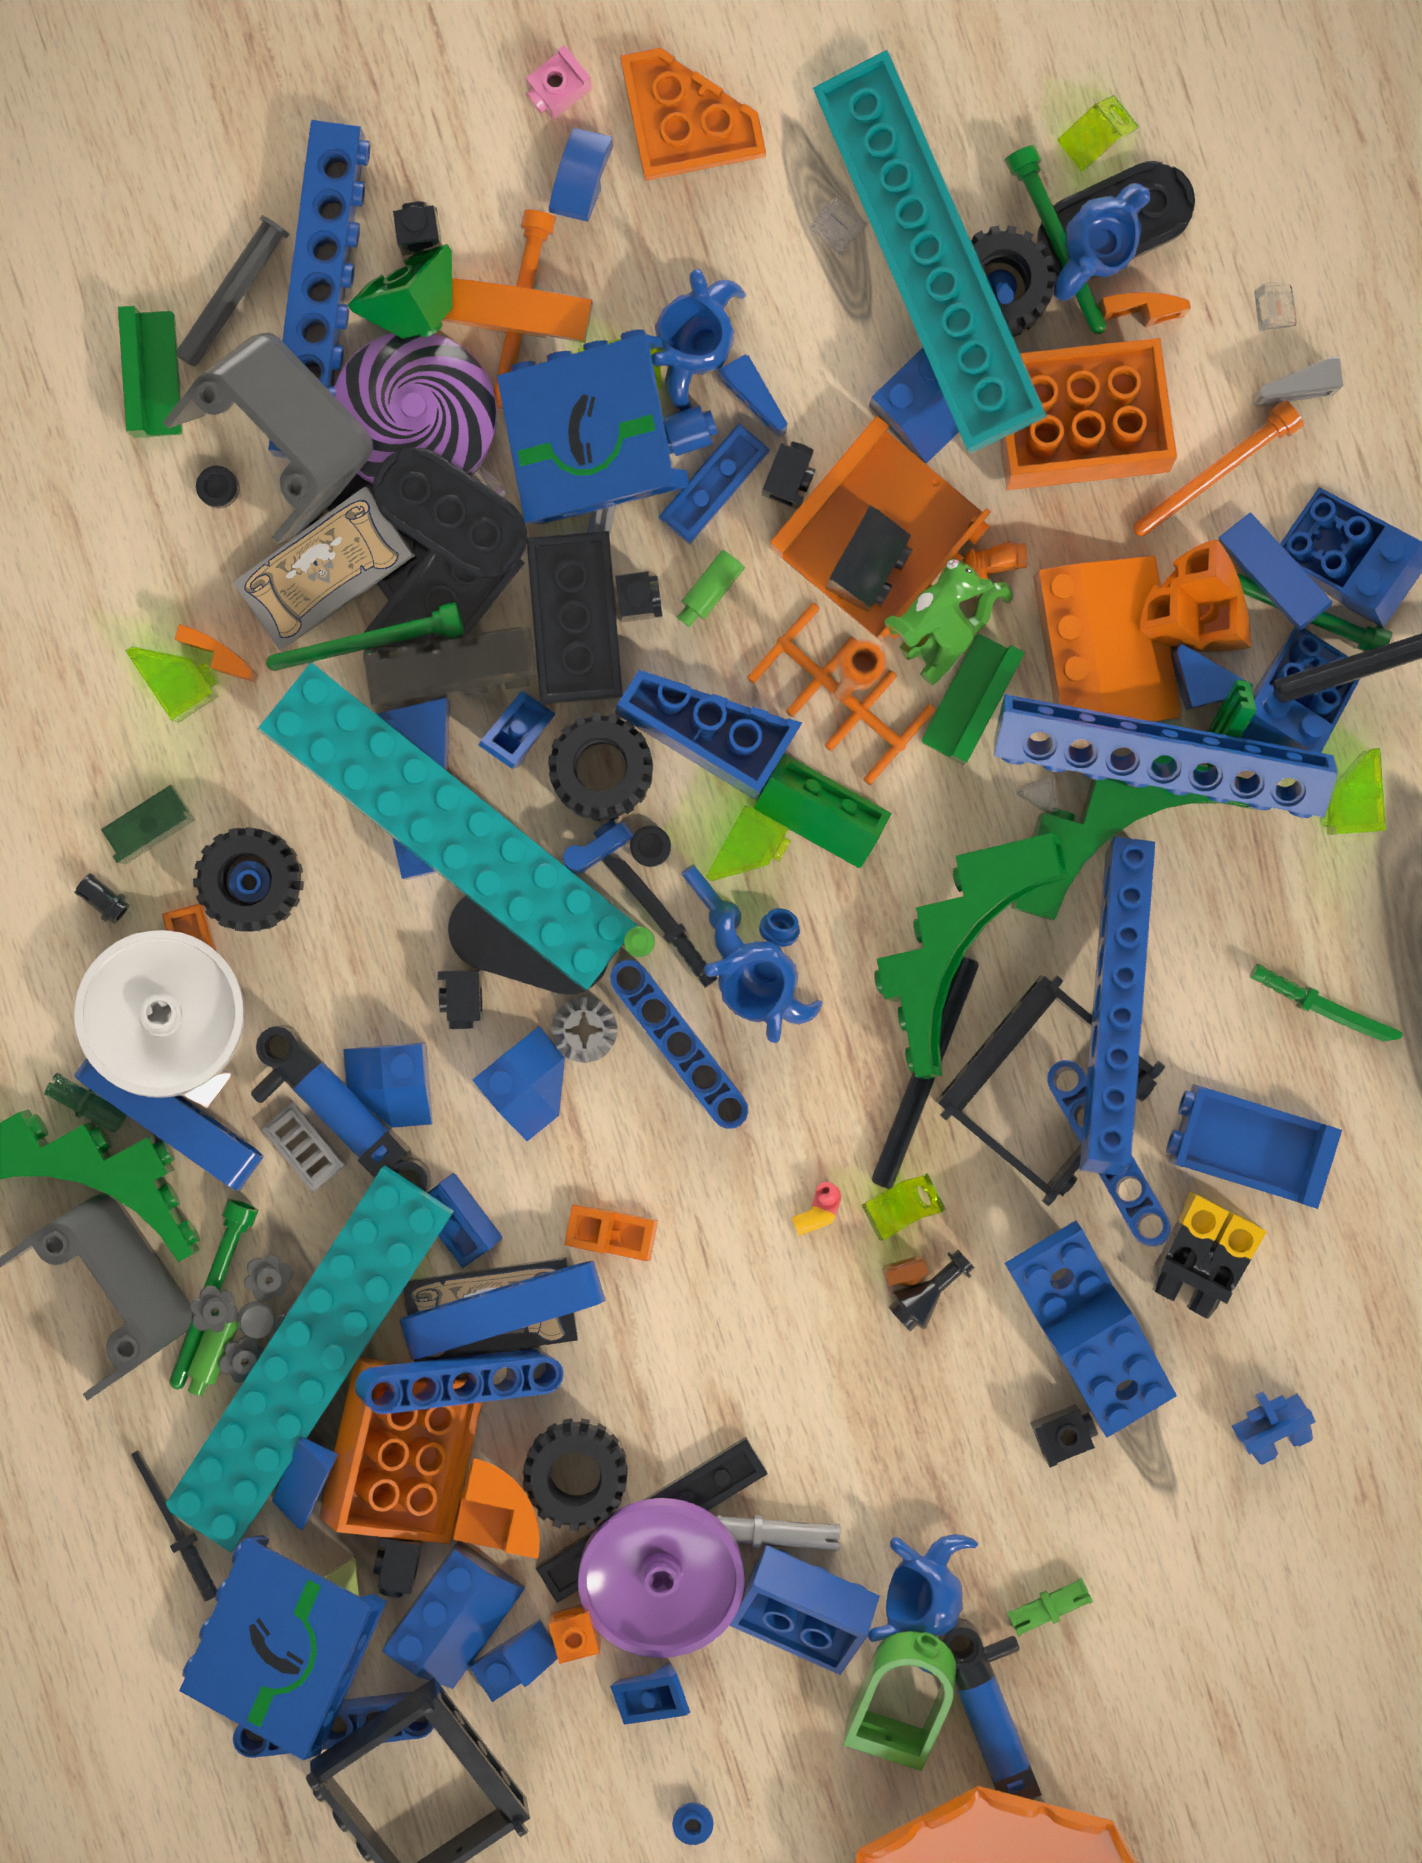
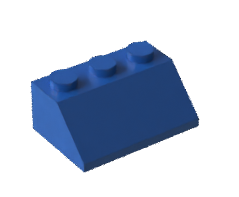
(916, 408)
(805, 1610)
(453, 1617)

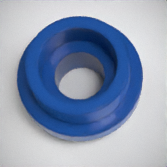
(262, 876)
(780, 927)
(692, 1811)

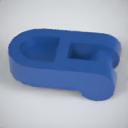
(608, 840)

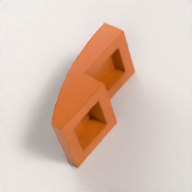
(1153, 306)
(223, 660)
(611, 1232)

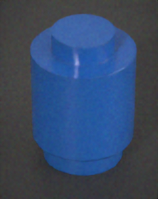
(689, 430)

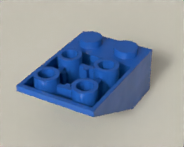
(1354, 556)
(1303, 721)

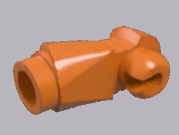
(997, 559)

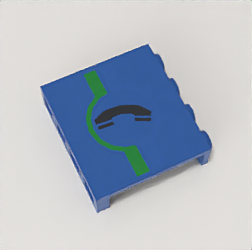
(587, 429)
(280, 1649)

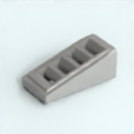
(1312, 382)
(325, 1149)

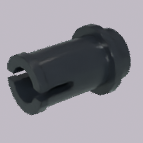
(102, 898)

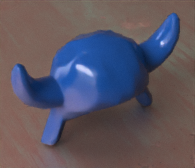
(1101, 239)
(695, 334)
(757, 980)
(924, 1590)

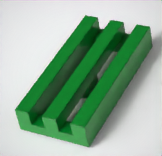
(1234, 712)

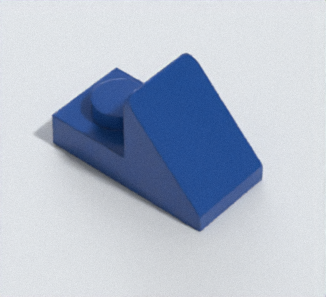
(517, 730)
(515, 1661)
(650, 1696)

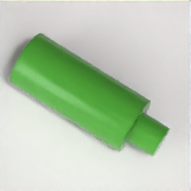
(710, 588)
(639, 941)
(205, 1363)

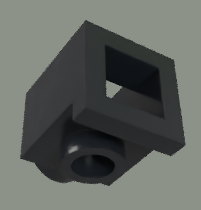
(417, 227)
(789, 474)
(638, 596)
(461, 997)
(1049, 1432)
(397, 1565)

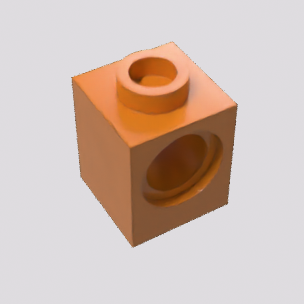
(574, 1634)

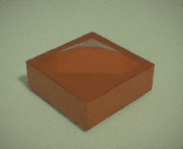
(906, 1271)

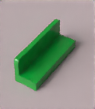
(149, 371)
(972, 698)
(822, 811)

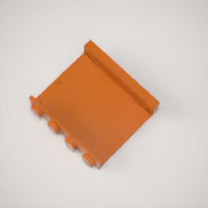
(905, 489)

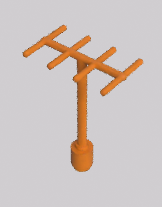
(859, 667)

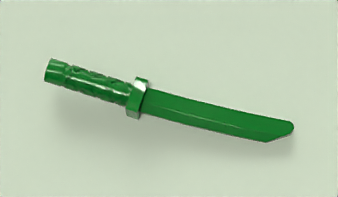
(1308, 999)

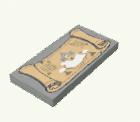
(323, 569)

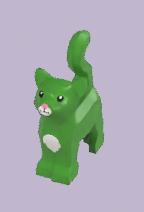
(936, 625)

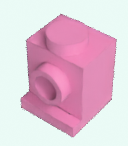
(558, 99)

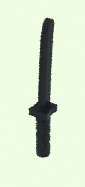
(673, 931)
(185, 1545)

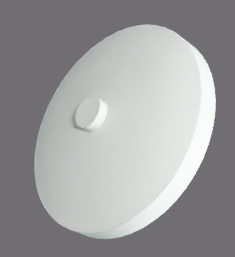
(159, 1013)

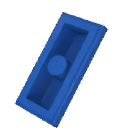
(469, 1229)
(304, 1481)

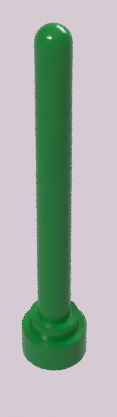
(1025, 166)
(443, 622)
(1365, 638)
(237, 1217)

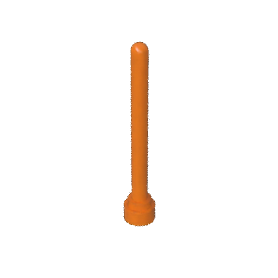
(536, 227)
(1282, 421)

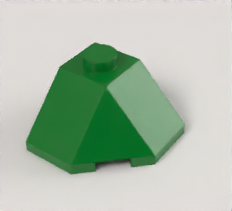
(411, 297)

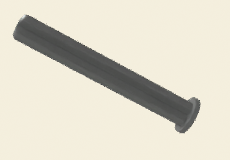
(231, 291)

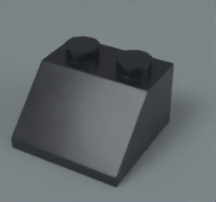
(869, 560)

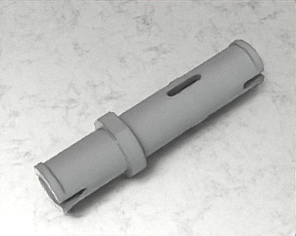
(782, 1533)

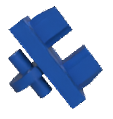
(1273, 1422)

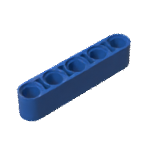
(688, 1062)
(183, 1128)
(1132, 1211)
(502, 1310)
(442, 1372)
(353, 1712)

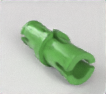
(1050, 1607)

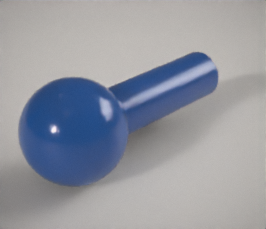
(1003, 285)
(709, 896)

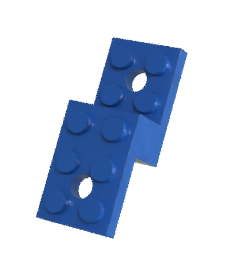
(1091, 1329)

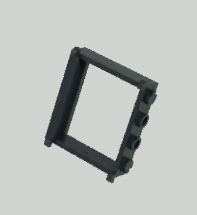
(996, 1050)
(463, 1741)

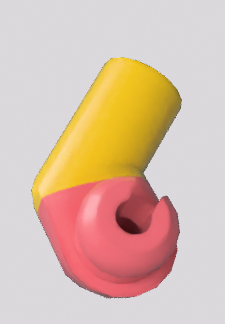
(822, 1211)

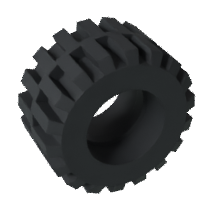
(1032, 265)
(595, 731)
(213, 873)
(567, 1508)

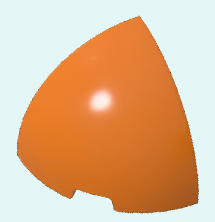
(1199, 603)
(496, 1512)

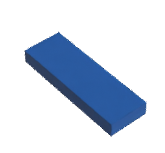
(714, 483)
(1275, 571)

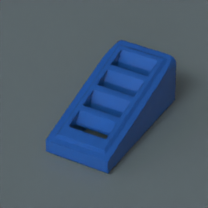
(750, 388)

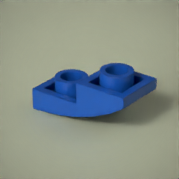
(579, 174)

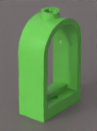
(893, 1738)

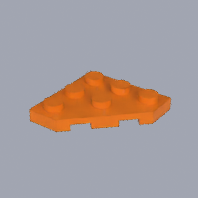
(685, 118)

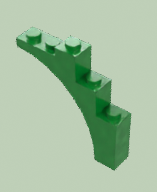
(1107, 810)
(922, 977)
(84, 1158)

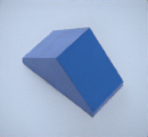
(1200, 678)

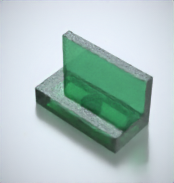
(147, 825)

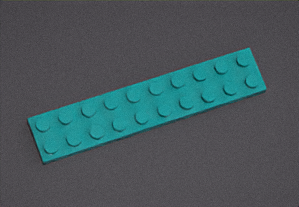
(929, 252)
(446, 826)
(308, 1358)

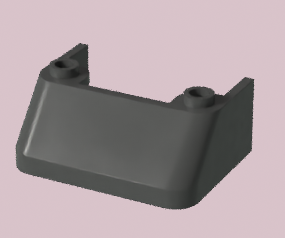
(294, 413)
(127, 1272)

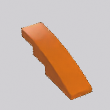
(519, 310)

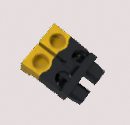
(1207, 1252)

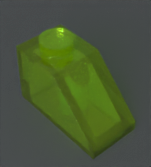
(175, 681)
(1358, 798)
(749, 845)

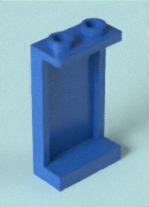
(1253, 1145)

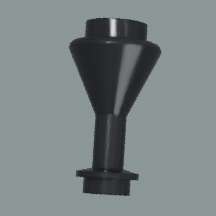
(917, 1302)

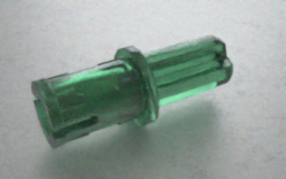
(85, 1103)

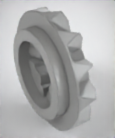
(597, 1044)

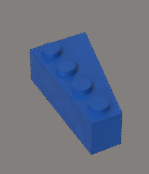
(428, 729)
(711, 731)

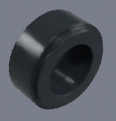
(217, 487)
(650, 846)

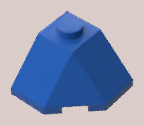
(392, 1082)
(526, 1083)

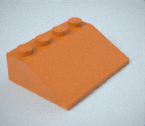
(1102, 418)
(1095, 640)
(399, 1469)

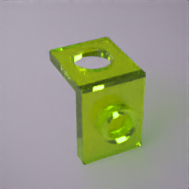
(1096, 132)
(902, 1206)

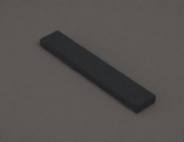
(703, 1486)

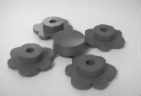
(253, 1320)

